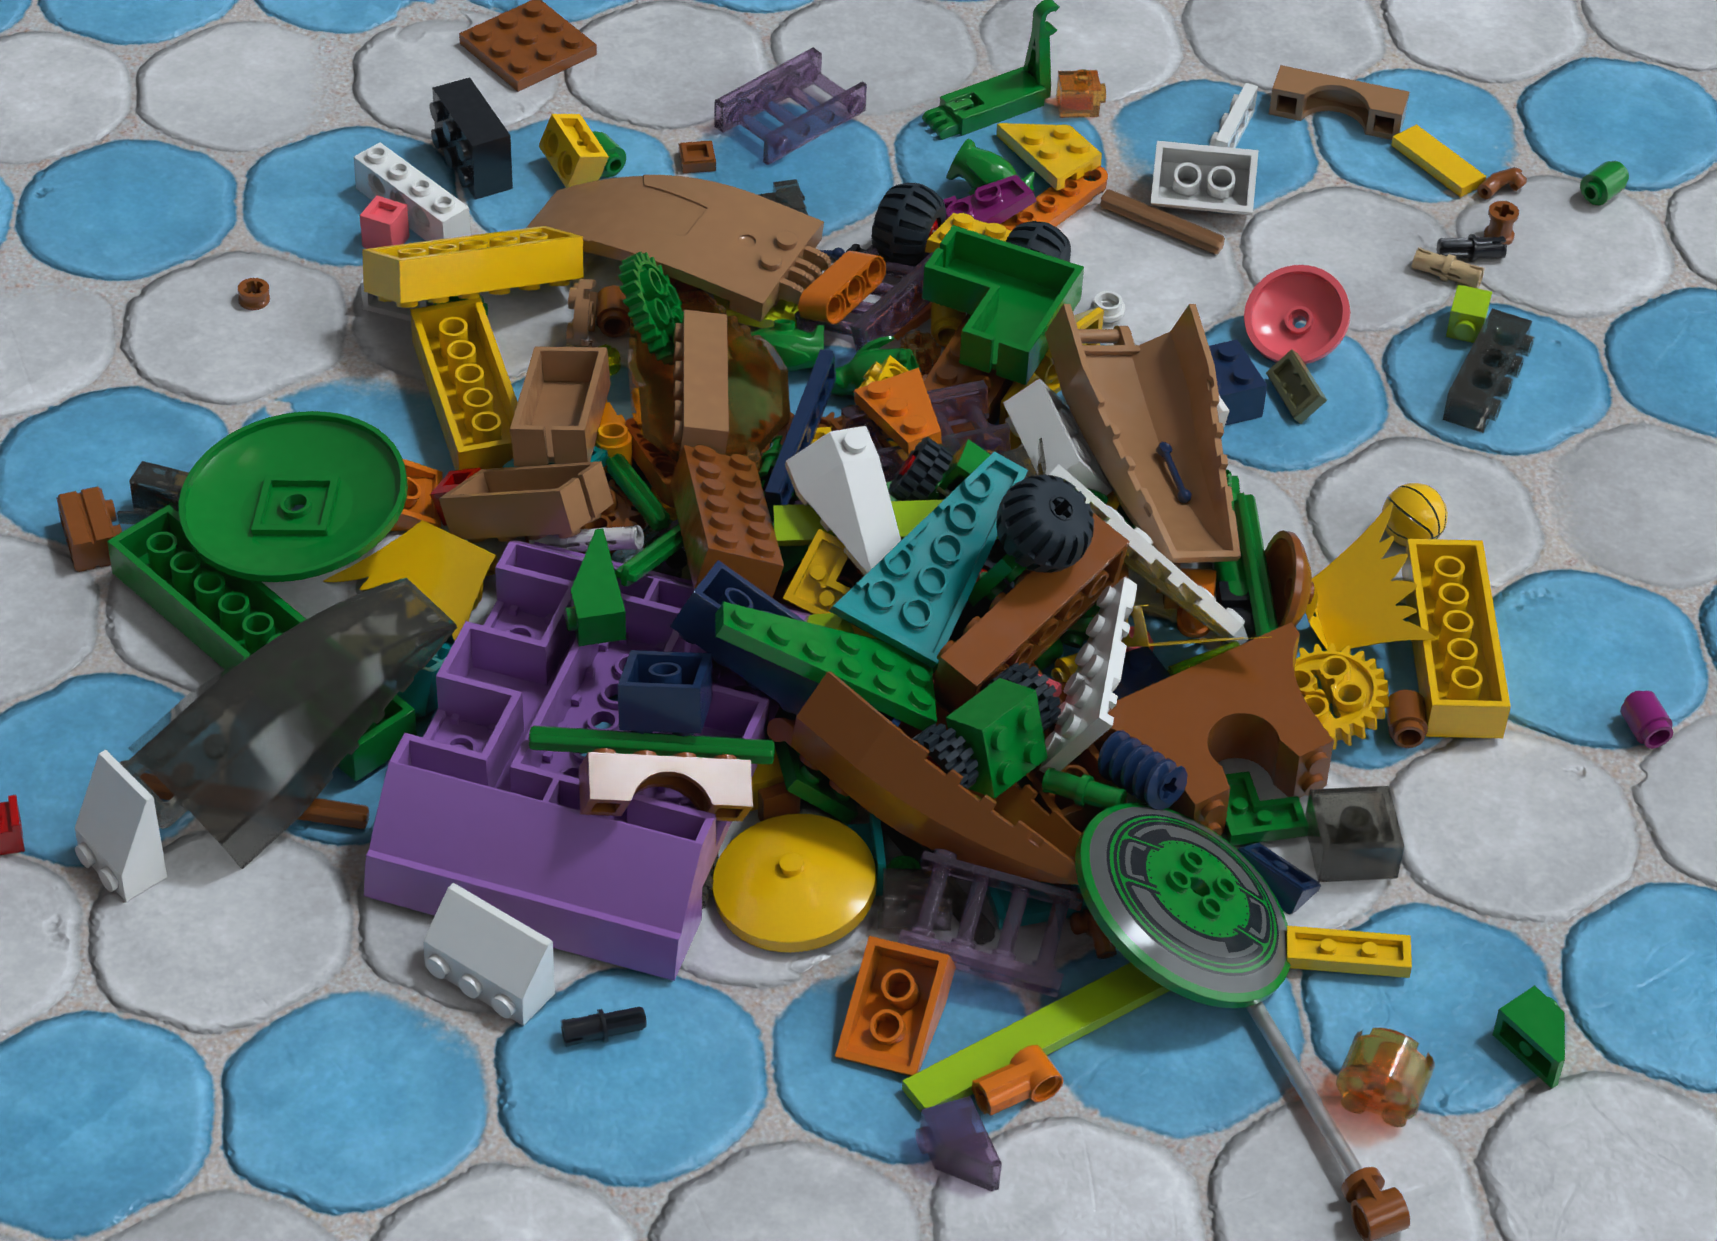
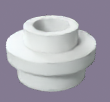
(1111, 304)

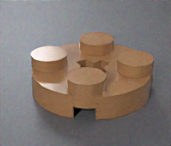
(584, 306)

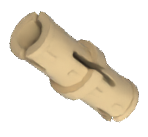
(1448, 268)

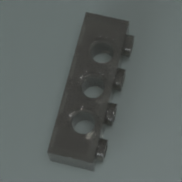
(1488, 371)

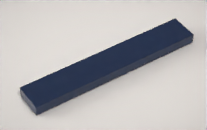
(802, 427)

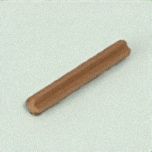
(1162, 221)

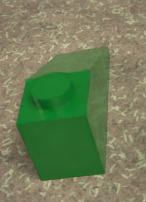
(596, 600)

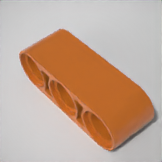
(842, 287)

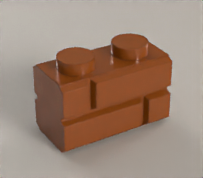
(88, 526)

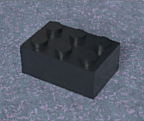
(471, 138)

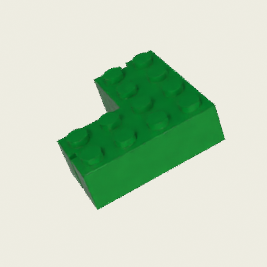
(1008, 294)

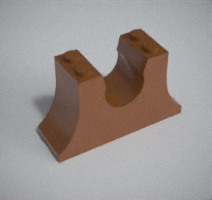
(1228, 709)

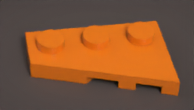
(901, 409)

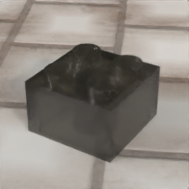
(1354, 834)

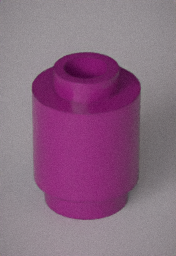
(1647, 719)

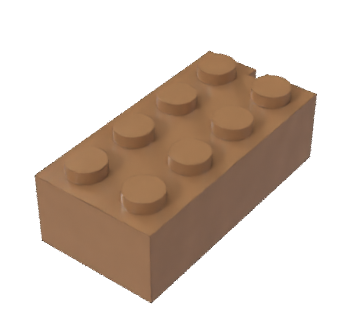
(560, 406)
(527, 502)

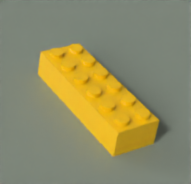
(472, 265)
(466, 382)
(1464, 666)

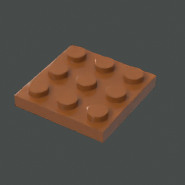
(527, 44)

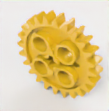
(1347, 682)

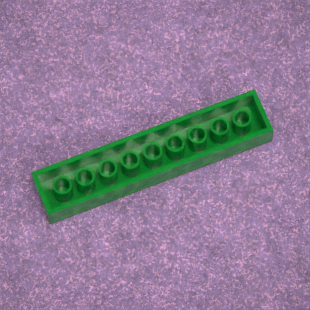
(228, 616)

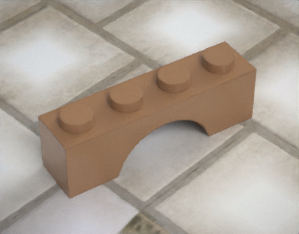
(1305, 92)

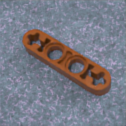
(653, 463)

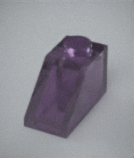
(959, 1143)

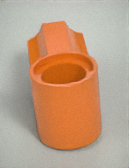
(1026, 1077)

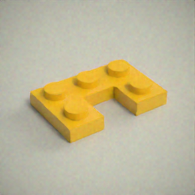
(815, 582)

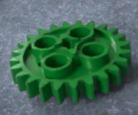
(651, 303)

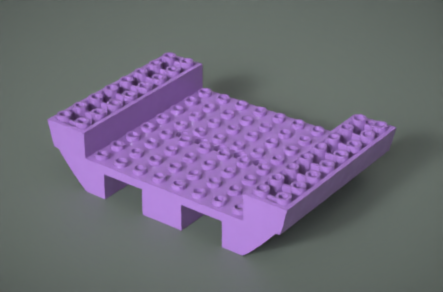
(507, 818)

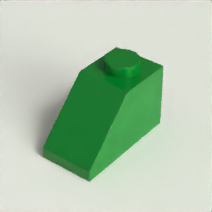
(1535, 1033)

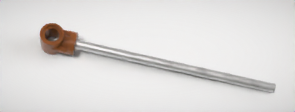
(1372, 1210)

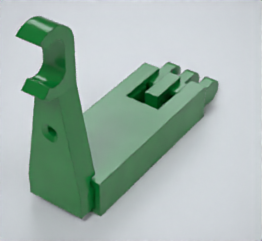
(1004, 94)

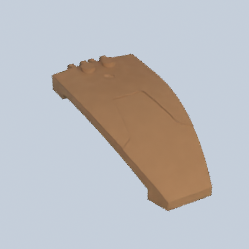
(698, 233)

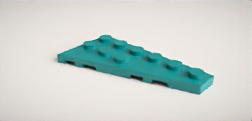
(928, 576)

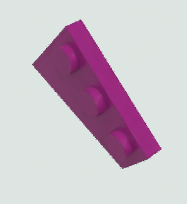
(993, 201)

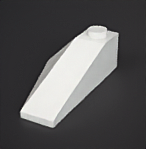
(849, 492)

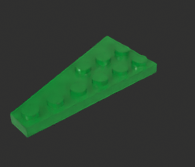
(869, 666)

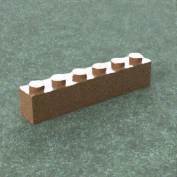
(701, 381)

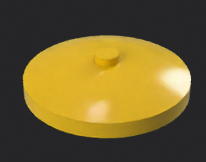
(794, 883)

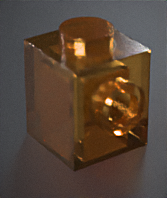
(1079, 93)

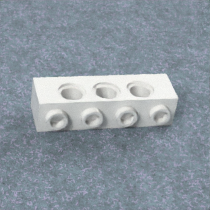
(431, 209)

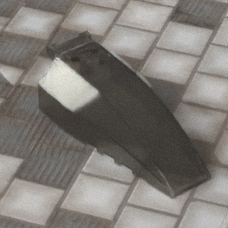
(276, 724)

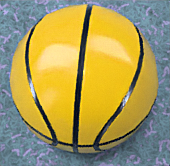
(1415, 513)

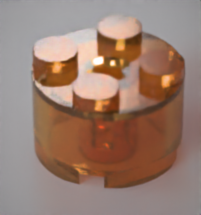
(1384, 1076)

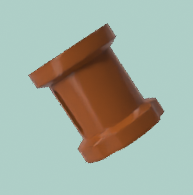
(1502, 218)

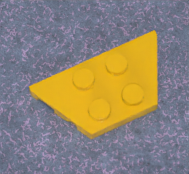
(1051, 150)

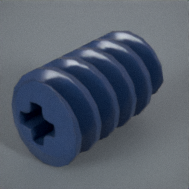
(1141, 770)

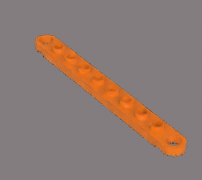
(1051, 207)

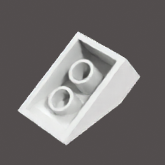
(119, 831)

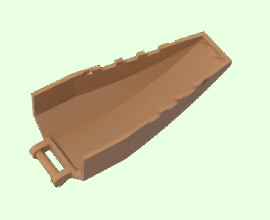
(1132, 401)

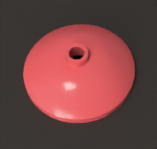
(1294, 296)

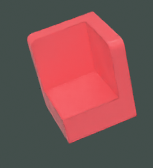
(384, 223)

